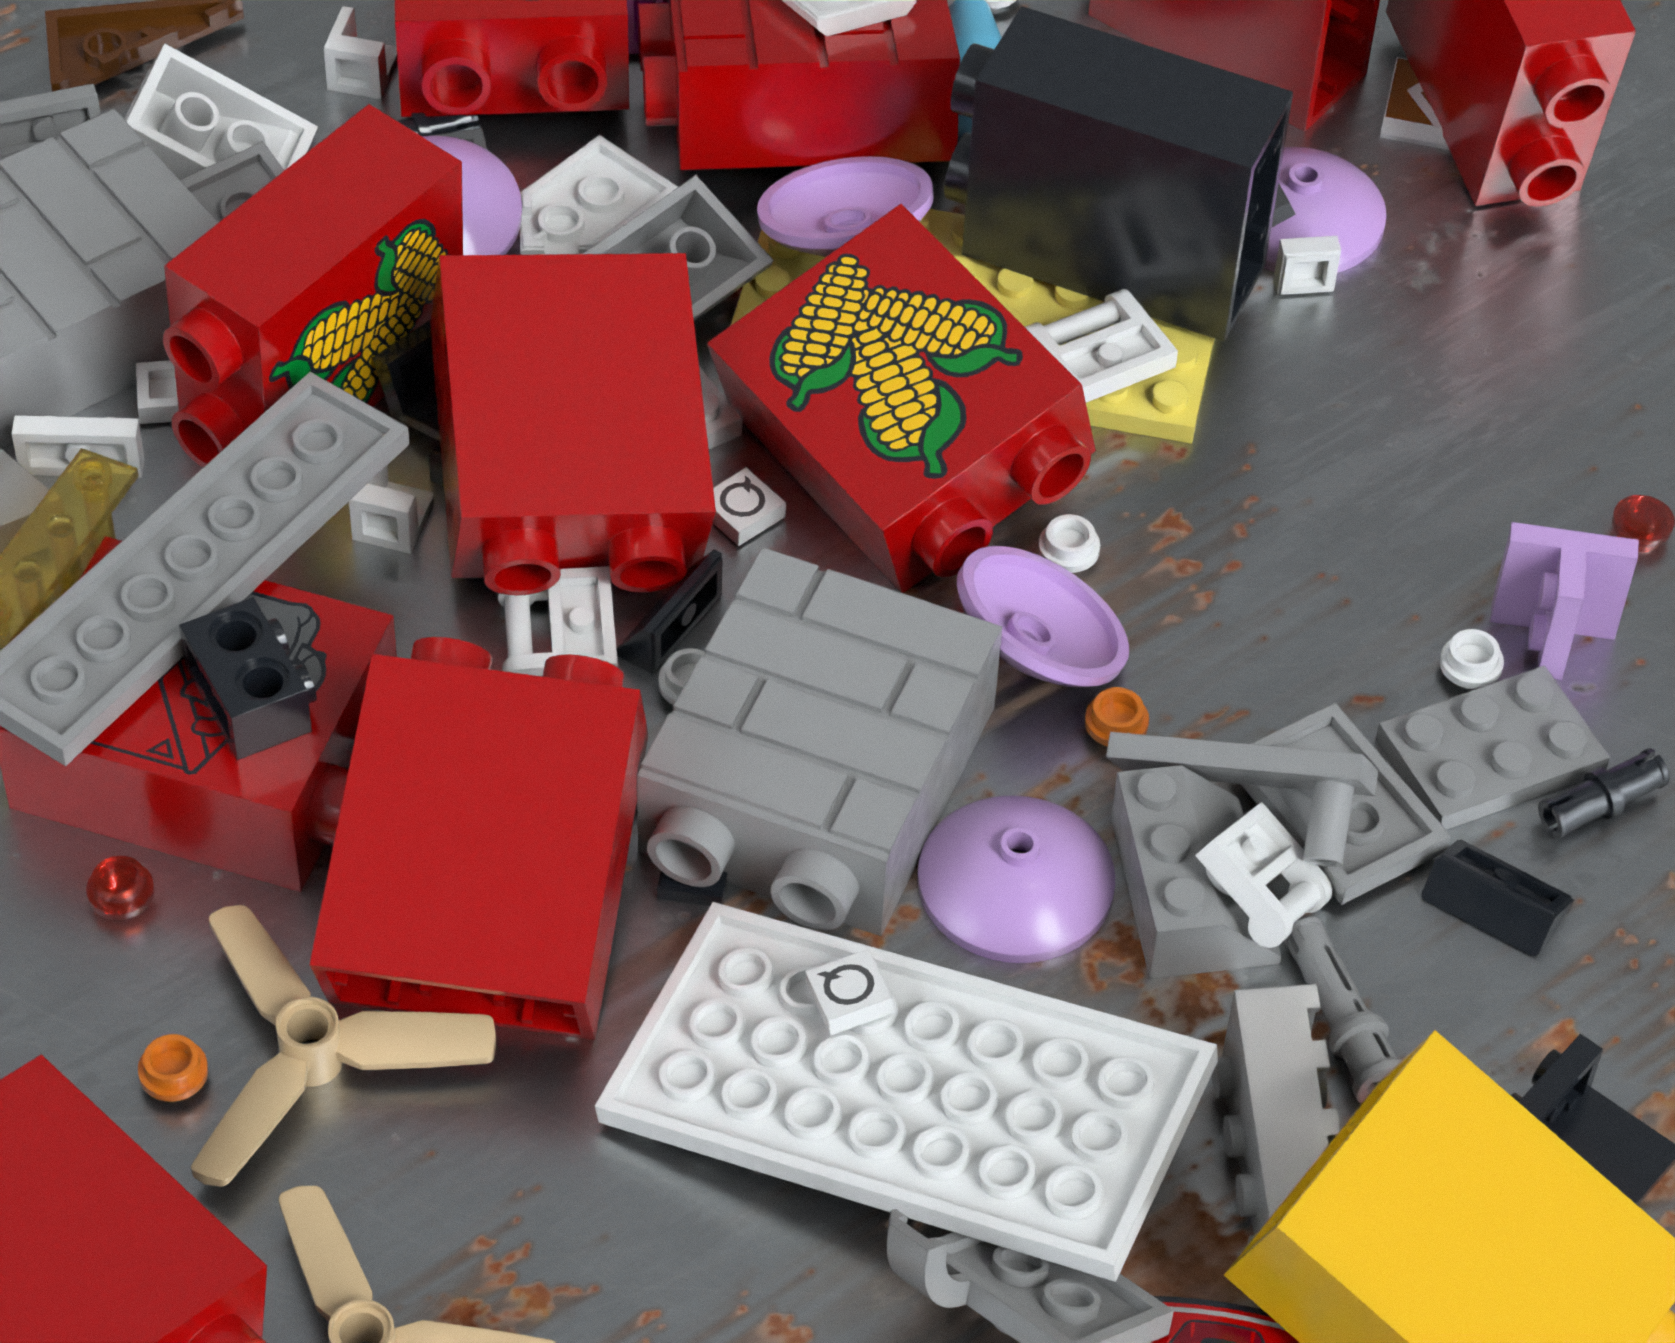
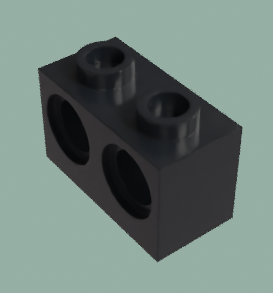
(247, 677)

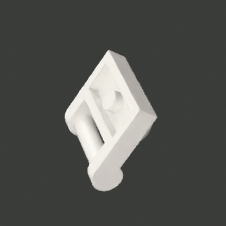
(1112, 356)
(578, 620)
(1250, 857)

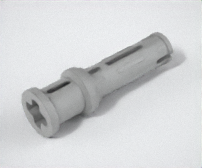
(1356, 1032)

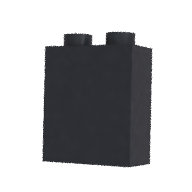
(1118, 169)

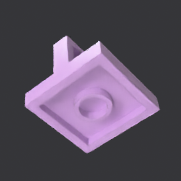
(1562, 587)

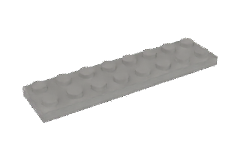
(190, 558)

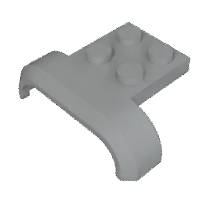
(1022, 1292)

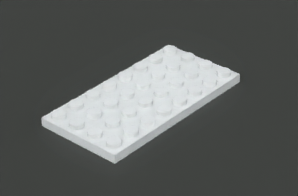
(955, 1110)

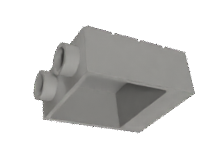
(84, 266)
(817, 743)

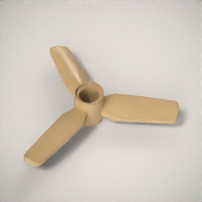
(362, 1040)
(342, 1289)

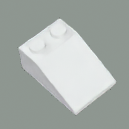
(202, 117)

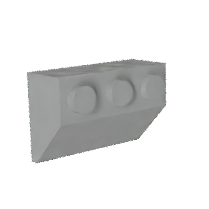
(696, 223)
(1180, 916)

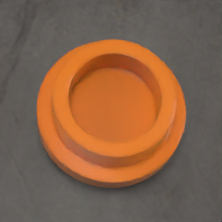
(1116, 711)
(172, 1068)

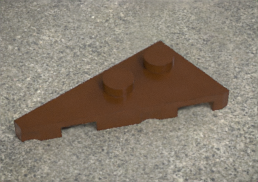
(107, 40)

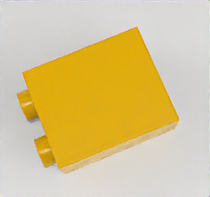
(1457, 1225)

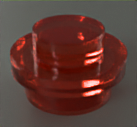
(1643, 519)
(120, 888)

